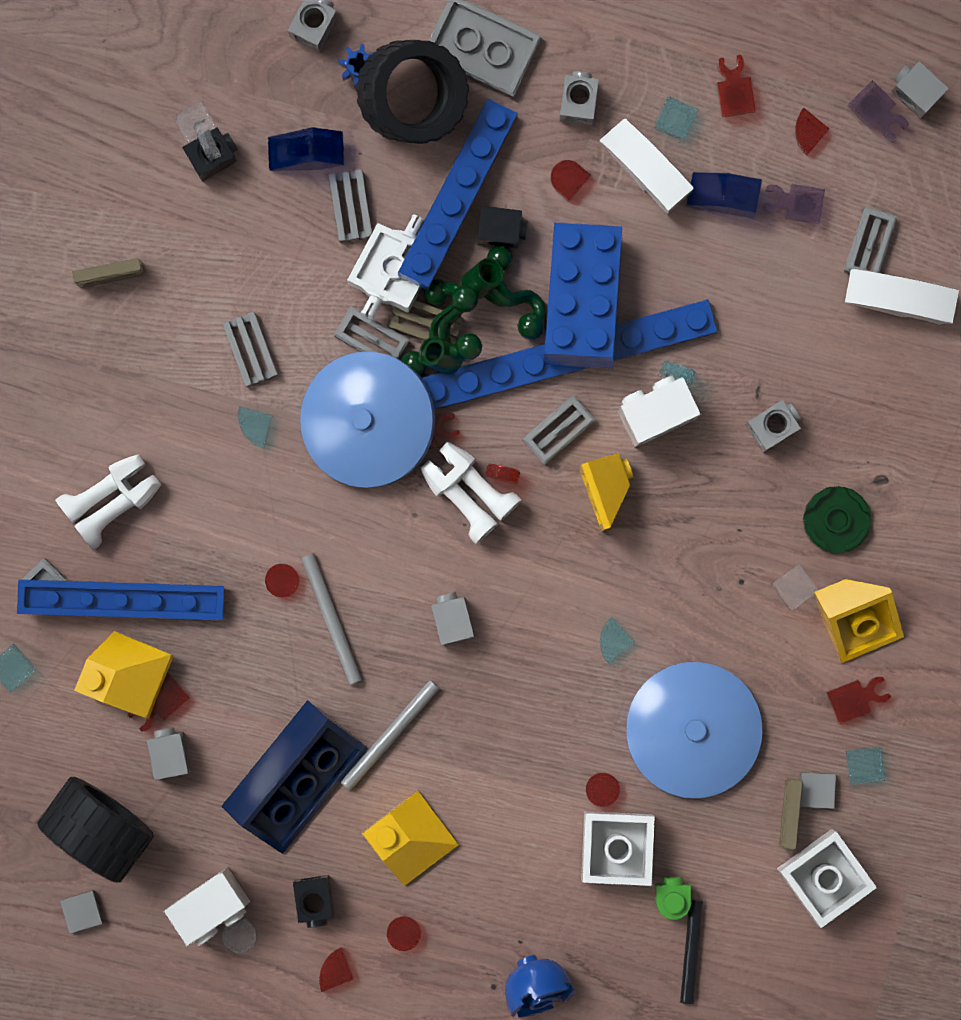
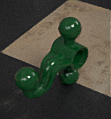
(487, 281)
(437, 349)

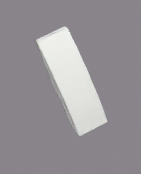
(647, 166)
(902, 296)

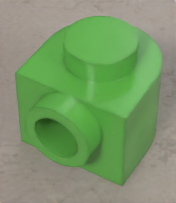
(673, 897)

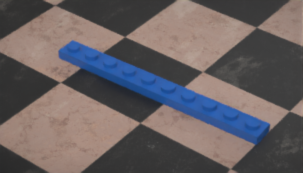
(529, 364)

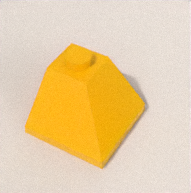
(606, 485)
(858, 617)
(125, 674)
(410, 838)

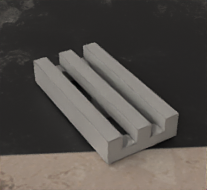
(346, 177)
(879, 215)
(240, 321)
(396, 352)
(536, 449)

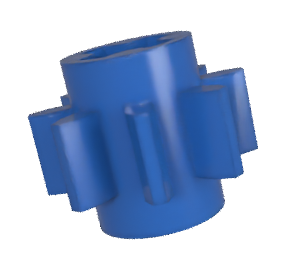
(352, 59)

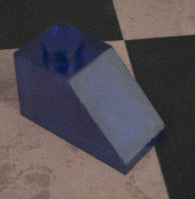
(306, 150)
(725, 193)

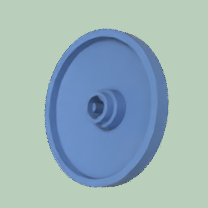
(367, 419)
(694, 730)

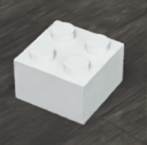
(658, 411)
(617, 848)
(826, 878)
(208, 906)

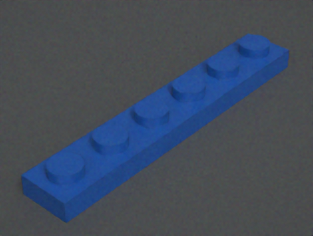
(457, 194)
(120, 599)

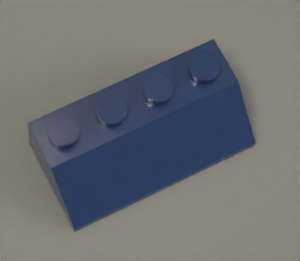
(294, 777)

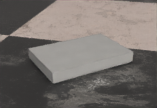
(486, 45)

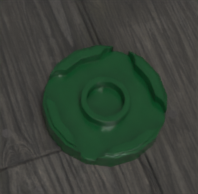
(837, 519)

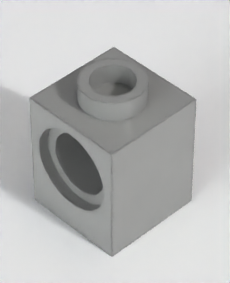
(313, 37)
(918, 88)
(574, 112)
(760, 431)
(452, 618)
(168, 754)

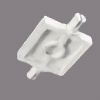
(379, 266)

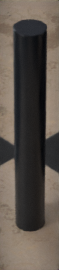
(691, 952)

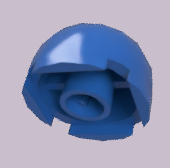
(536, 985)

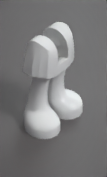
(120, 472)
(498, 503)

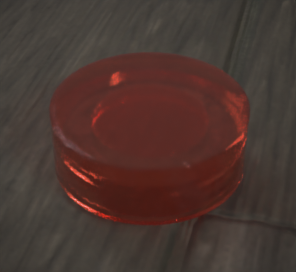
(502, 473)
(282, 580)
(602, 789)
(403, 933)

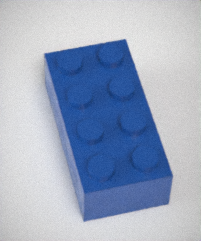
(583, 295)

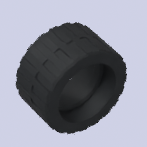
(450, 99)
(95, 829)

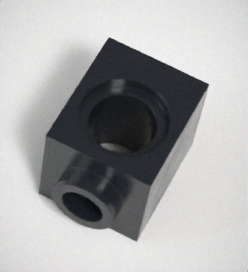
(207, 168)
(501, 227)
(320, 886)

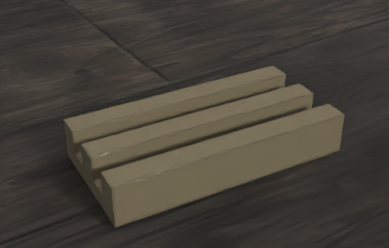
(108, 273)
(420, 320)
(790, 813)

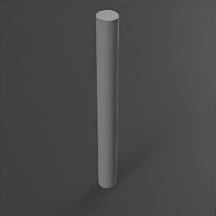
(331, 619)
(390, 735)

